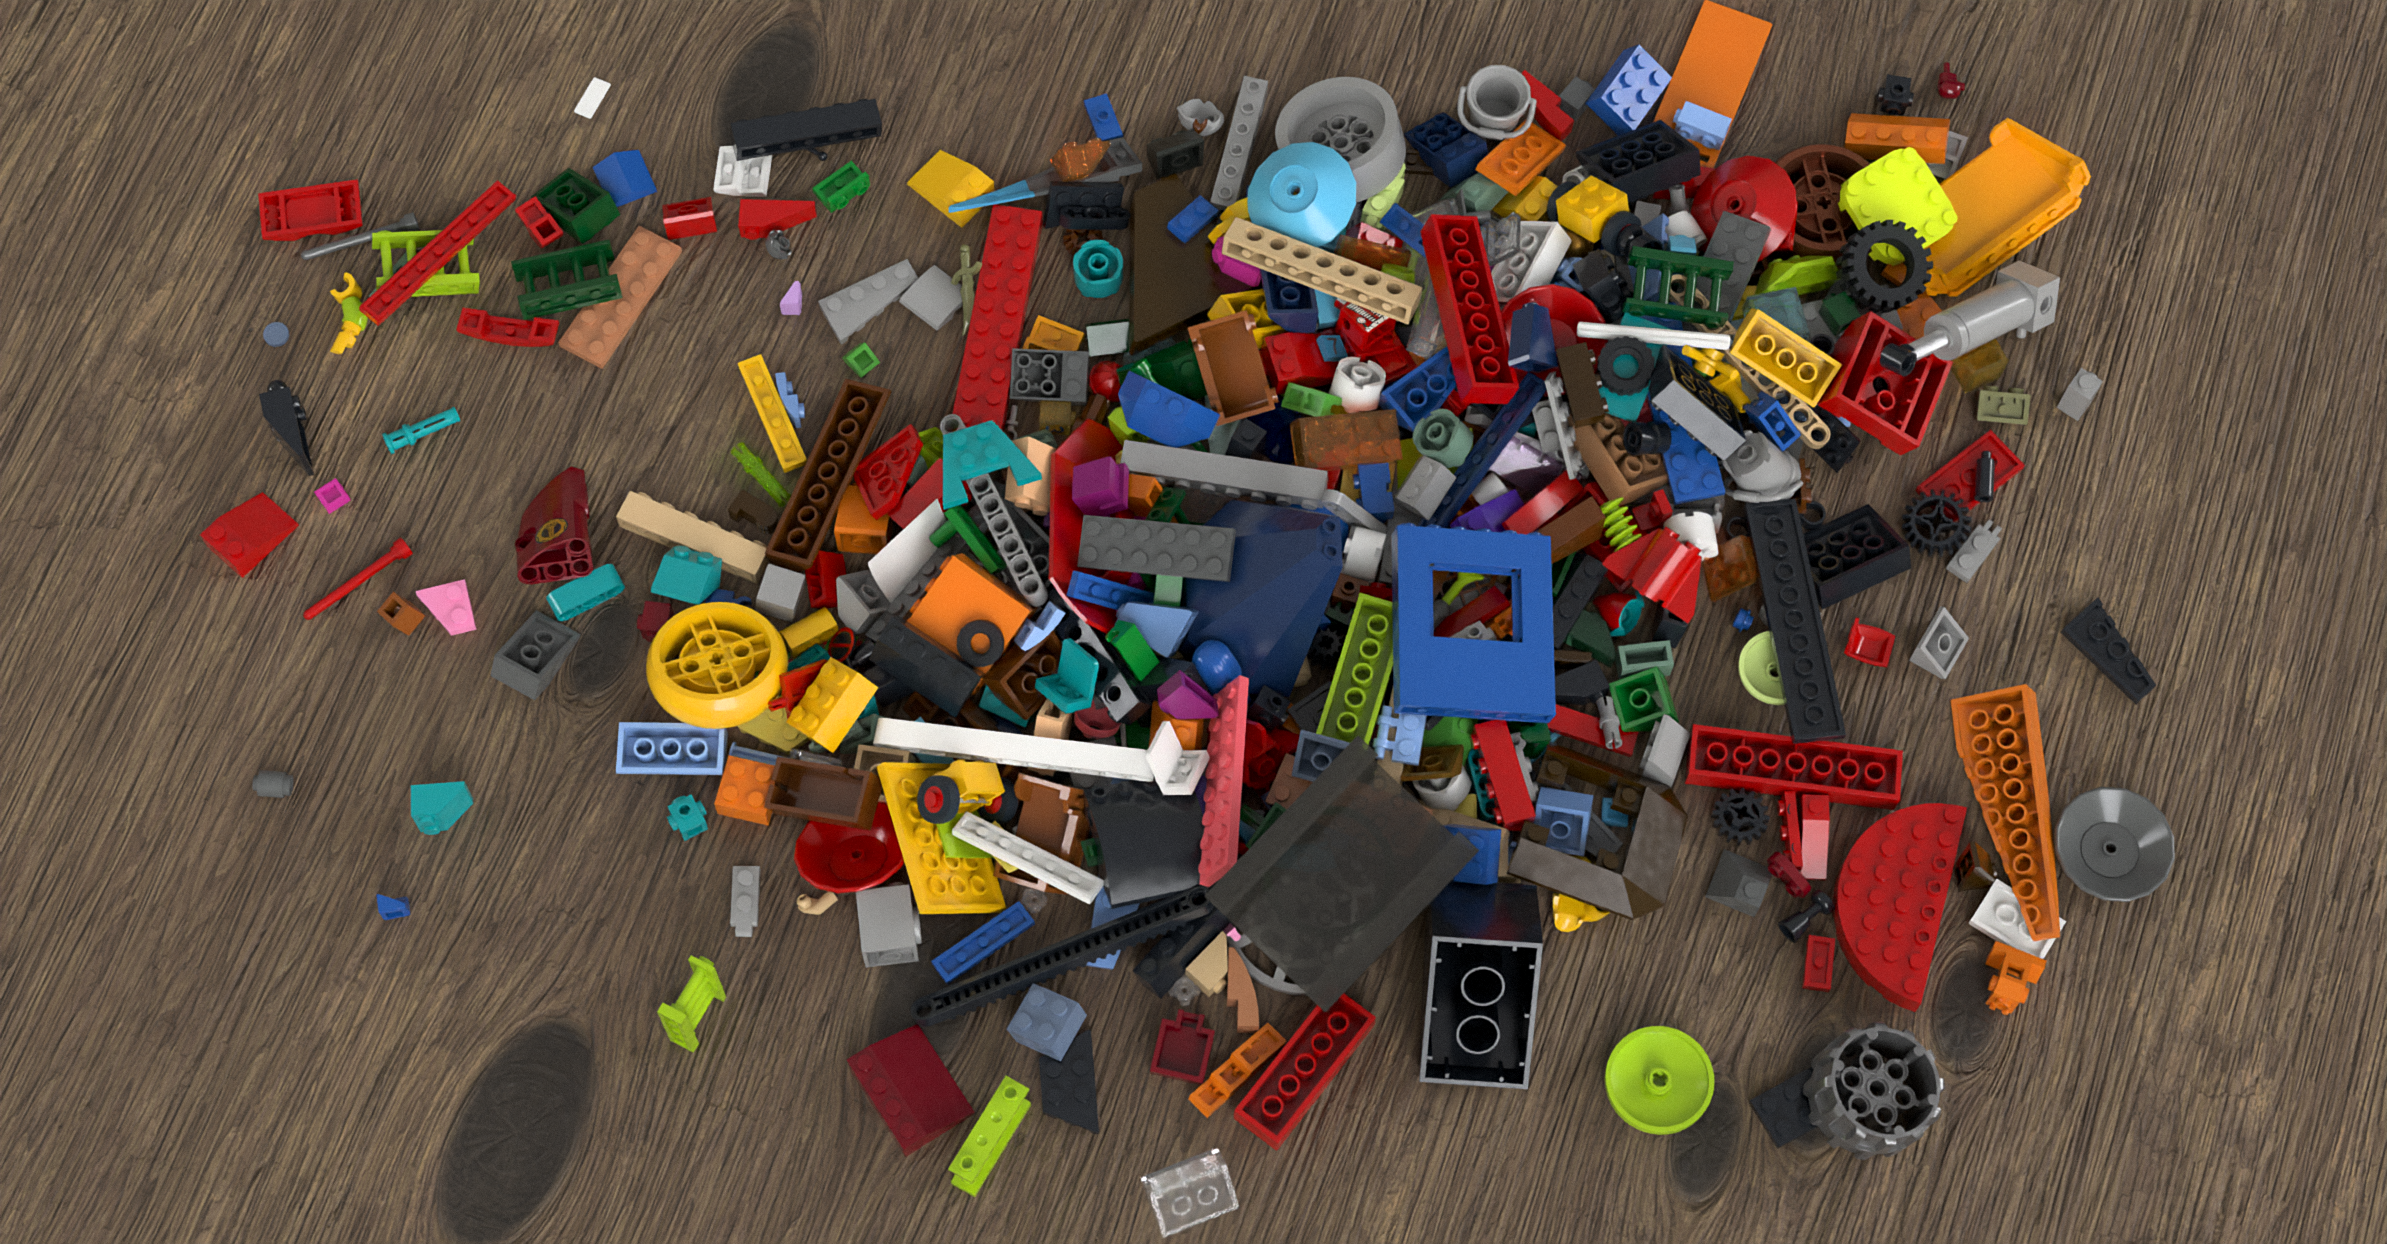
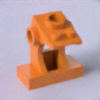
(2005, 989)

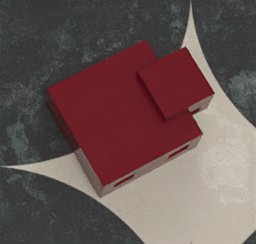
(1183, 1048)

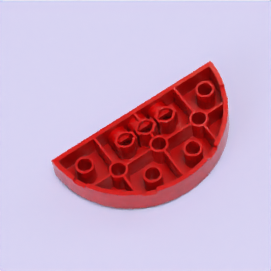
(1894, 898)

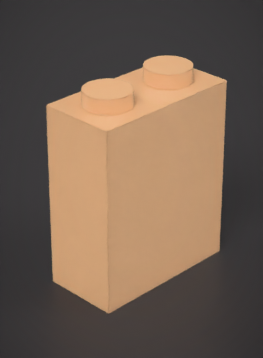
(1033, 495)
(1054, 724)

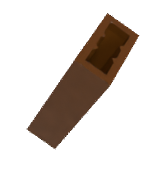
(1574, 529)

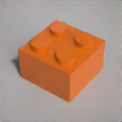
(745, 790)

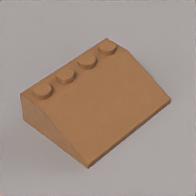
(1612, 466)

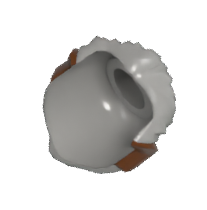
(1200, 116)

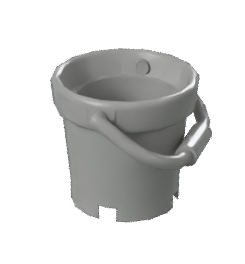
(1496, 103)
(1761, 471)

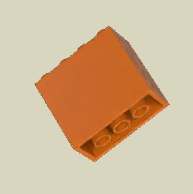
(964, 595)

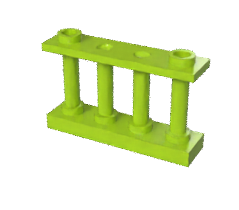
(440, 283)
(684, 1015)
(990, 1136)

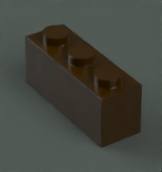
(1581, 385)

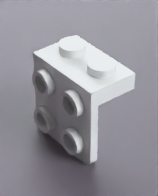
(1174, 768)

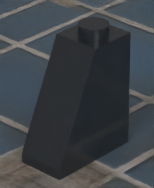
(1248, 442)

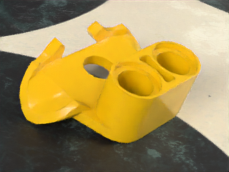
(1571, 913)

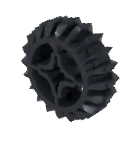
(1927, 520)

